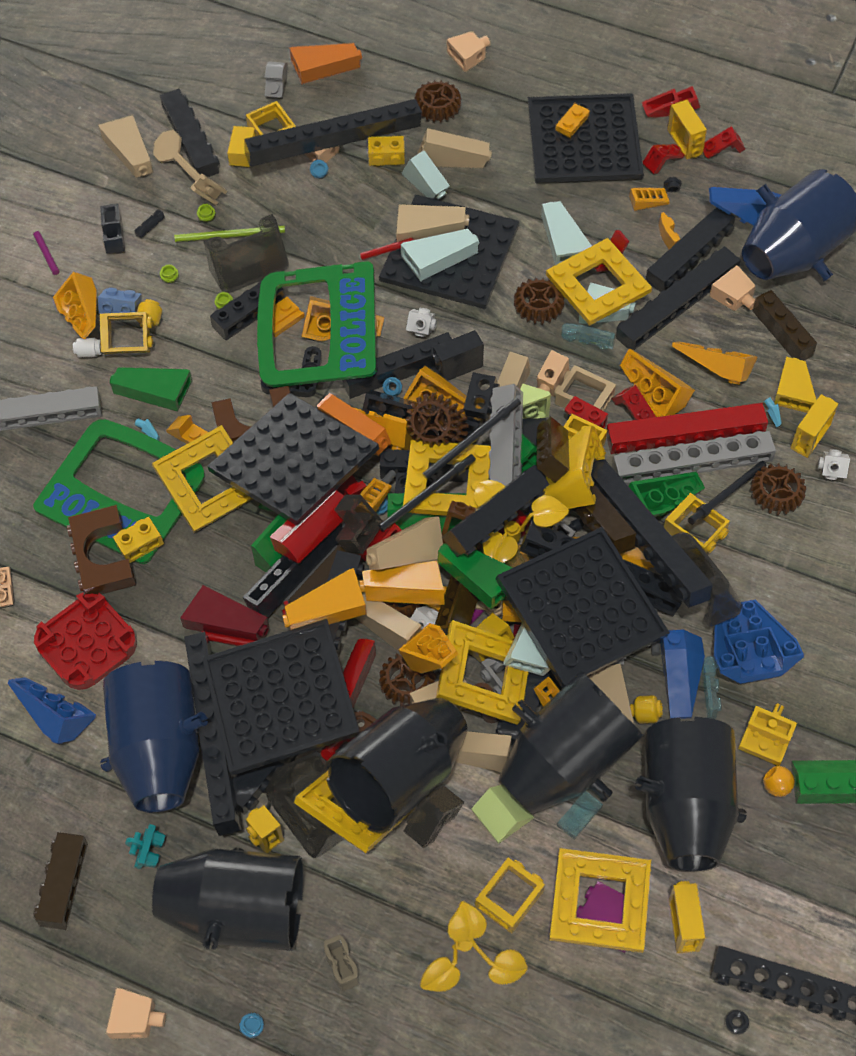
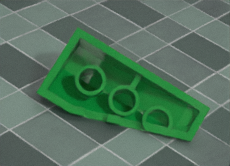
(666, 492)

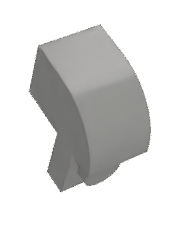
(275, 77)

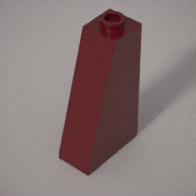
(222, 615)

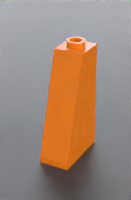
(324, 60)
(356, 420)

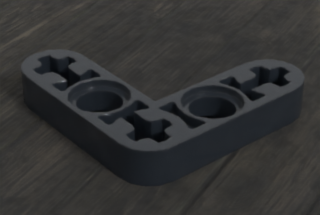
(302, 392)

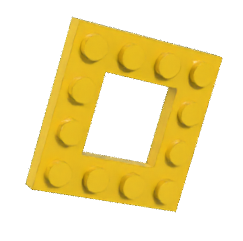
(592, 310)
(419, 461)
(170, 473)
(472, 697)
(317, 802)
(569, 929)

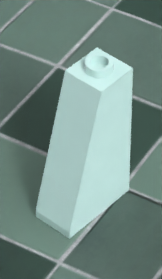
(562, 232)
(438, 252)
(525, 654)

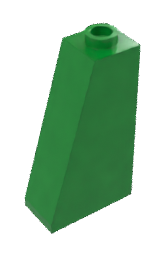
(152, 385)
(476, 573)

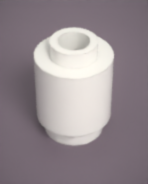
(87, 347)

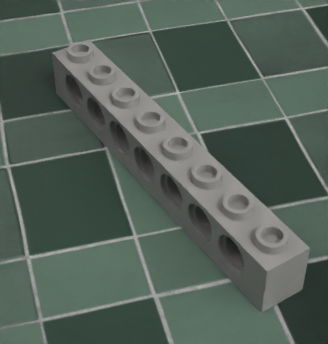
(742, 455)

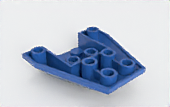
(754, 645)

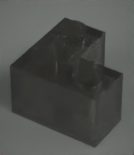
(360, 523)
(432, 815)

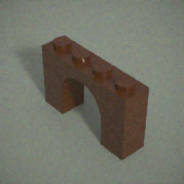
(225, 415)
(85, 531)

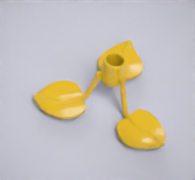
(546, 513)
(462, 928)

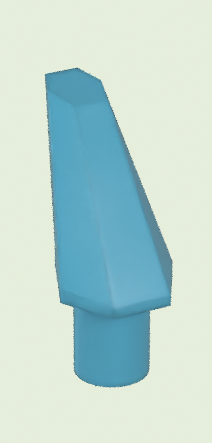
(773, 411)
(147, 428)

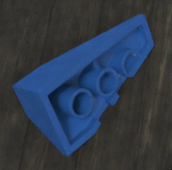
(741, 202)
(682, 668)
(51, 713)

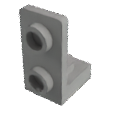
(487, 671)

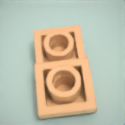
(6, 587)

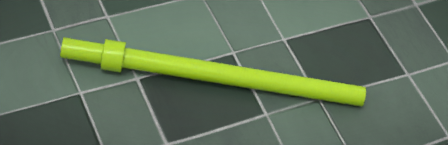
(223, 234)

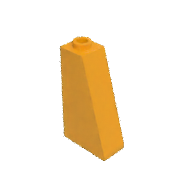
(404, 584)
(333, 601)

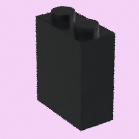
(458, 356)

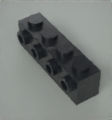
(239, 312)

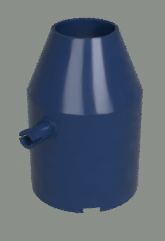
(801, 226)
(152, 732)

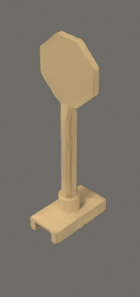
(168, 147)

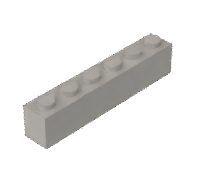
(50, 408)
(506, 436)

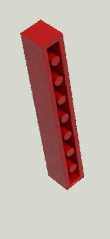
(685, 428)

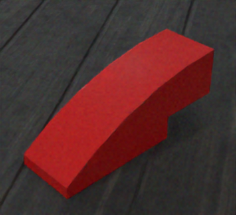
(661, 104)

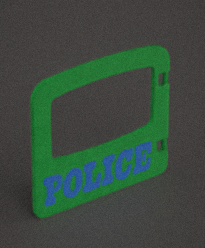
(352, 325)
(69, 497)

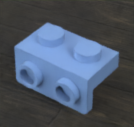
(118, 301)

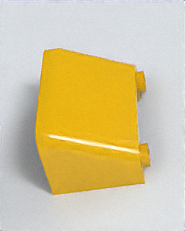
(574, 486)

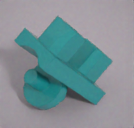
(144, 857)

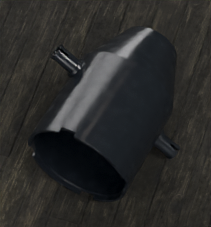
(567, 746)
(396, 762)
(691, 790)
(232, 898)

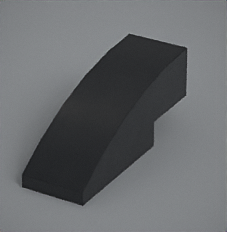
(112, 228)

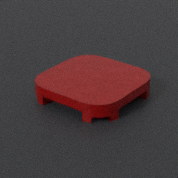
(85, 641)

